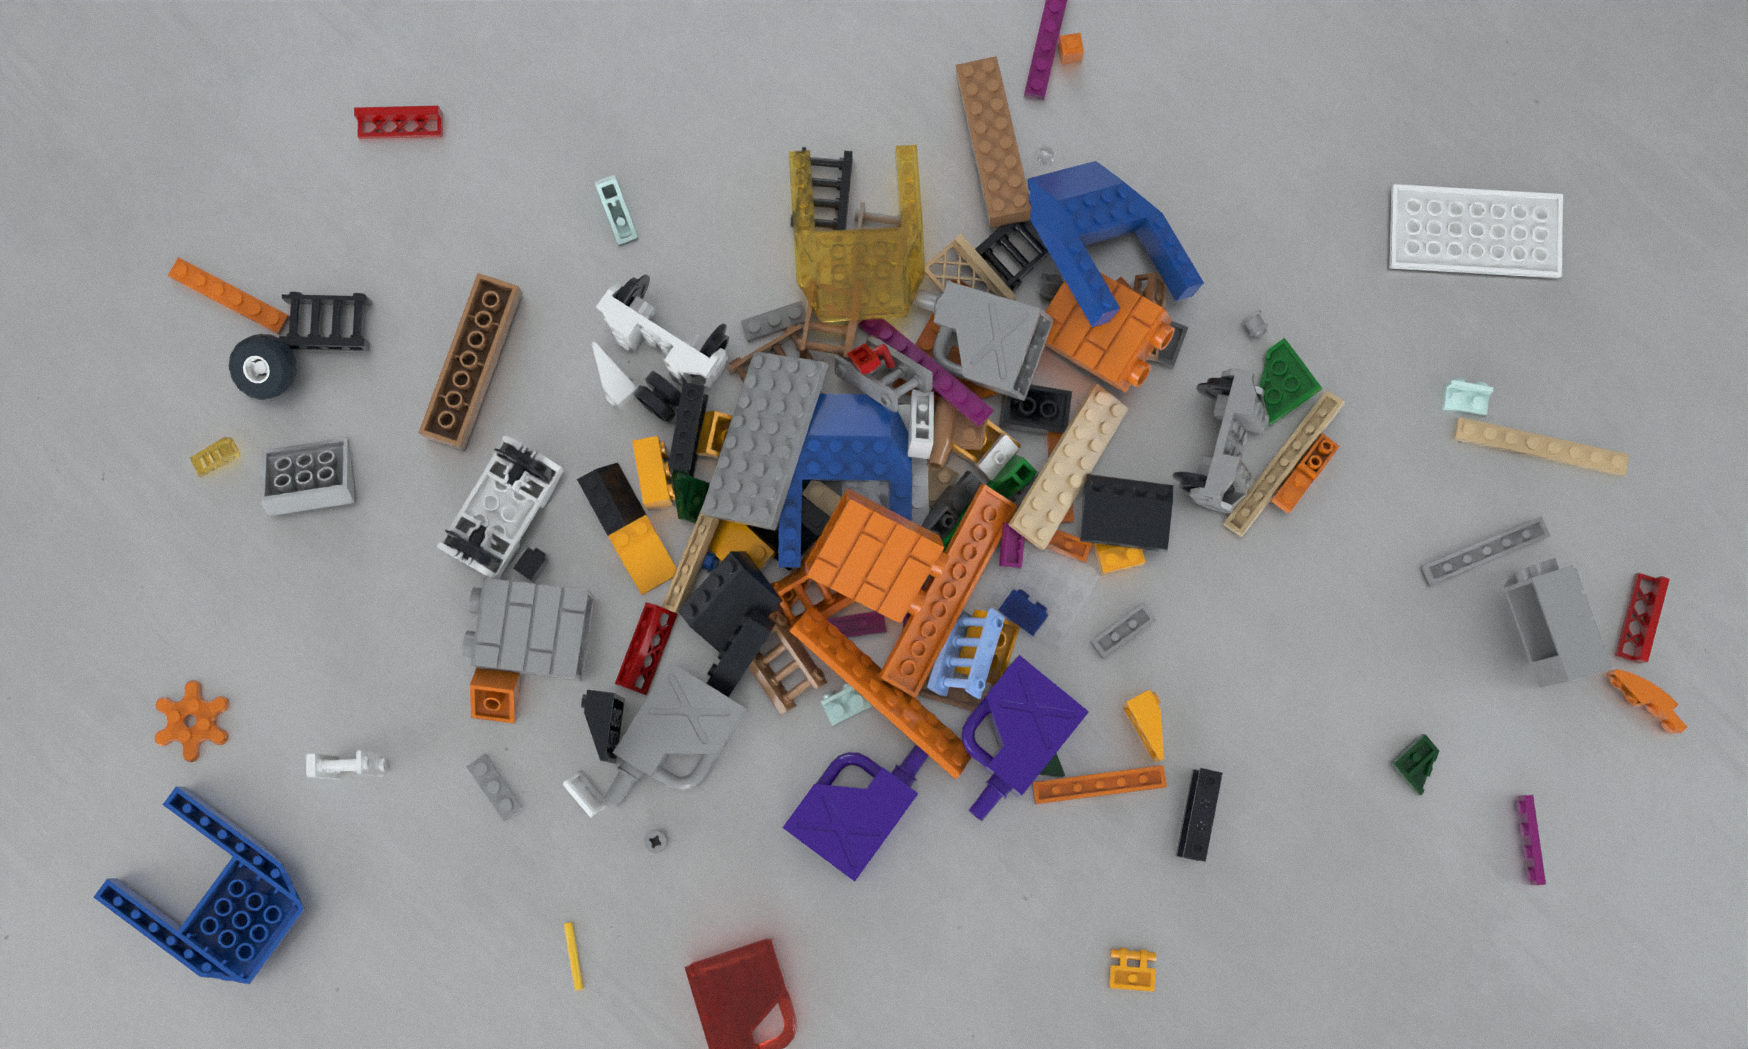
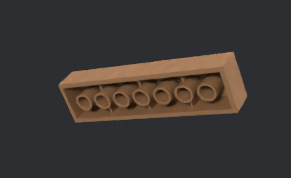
(993, 142)
(470, 362)

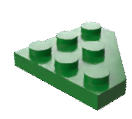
(1285, 381)

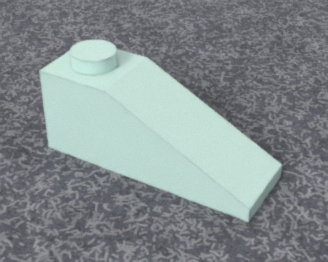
(616, 209)

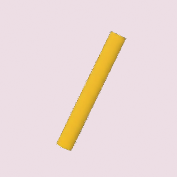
(573, 956)

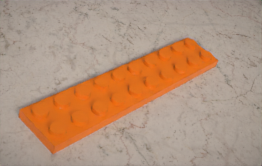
(948, 594)
(894, 704)

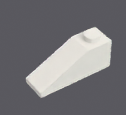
(614, 381)
(921, 424)

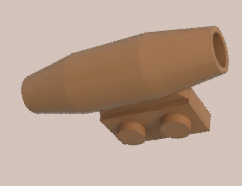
(952, 428)

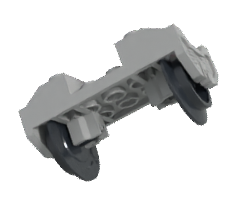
(1224, 478)

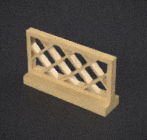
(975, 262)

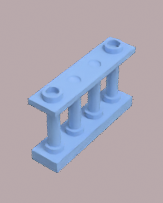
(948, 658)

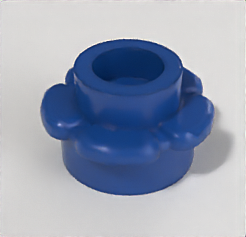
(710, 562)

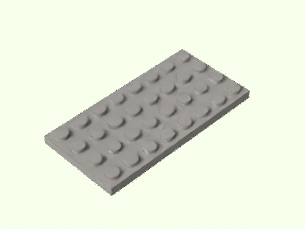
(764, 440)

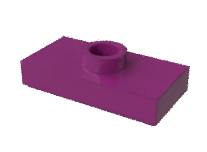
(1011, 547)

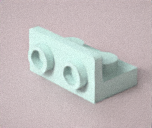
(1467, 397)
(844, 704)

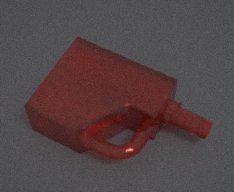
(738, 992)

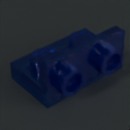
(1024, 612)

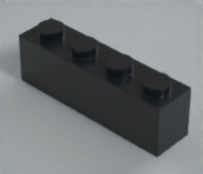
(740, 653)

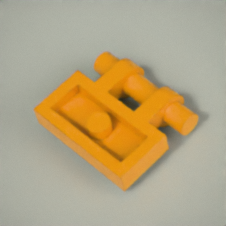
(1132, 977)

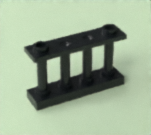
(842, 185)
(1001, 238)
(335, 340)
(1199, 814)

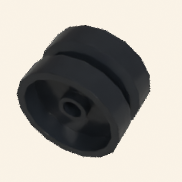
(658, 399)

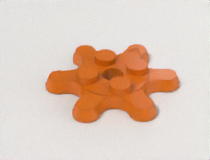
(204, 728)

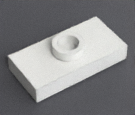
(997, 456)
(585, 794)

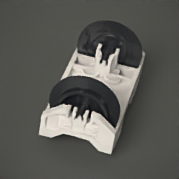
(687, 361)
(501, 507)

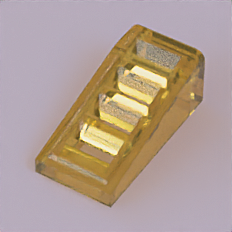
(227, 450)

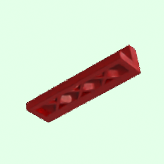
(399, 114)
(1650, 620)
(633, 663)

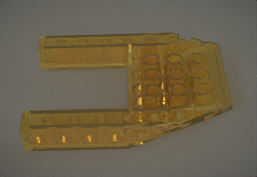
(859, 270)

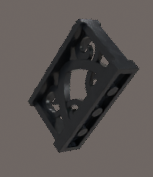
(688, 428)

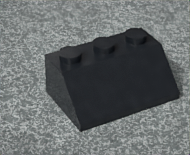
(611, 497)

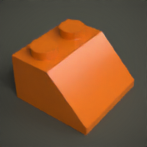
(494, 695)

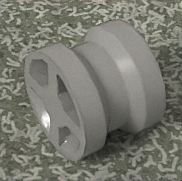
(659, 843)

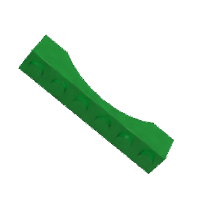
(1007, 482)

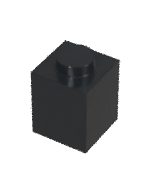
(531, 564)

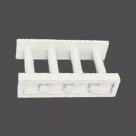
(330, 766)

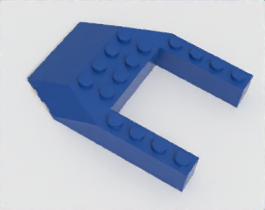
(1094, 205)
(847, 441)
(239, 915)

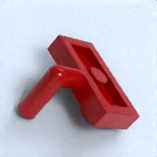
(867, 360)

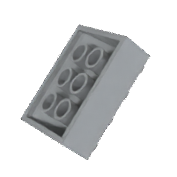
(306, 477)

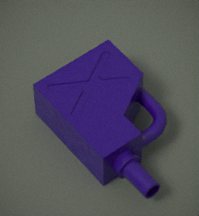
(1030, 726)
(852, 822)

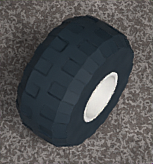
(262, 366)

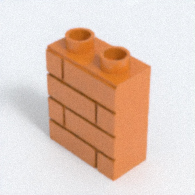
(1114, 349)
(876, 557)

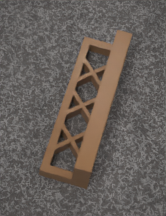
(1155, 292)

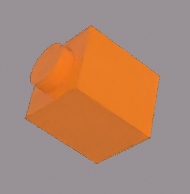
(1070, 48)

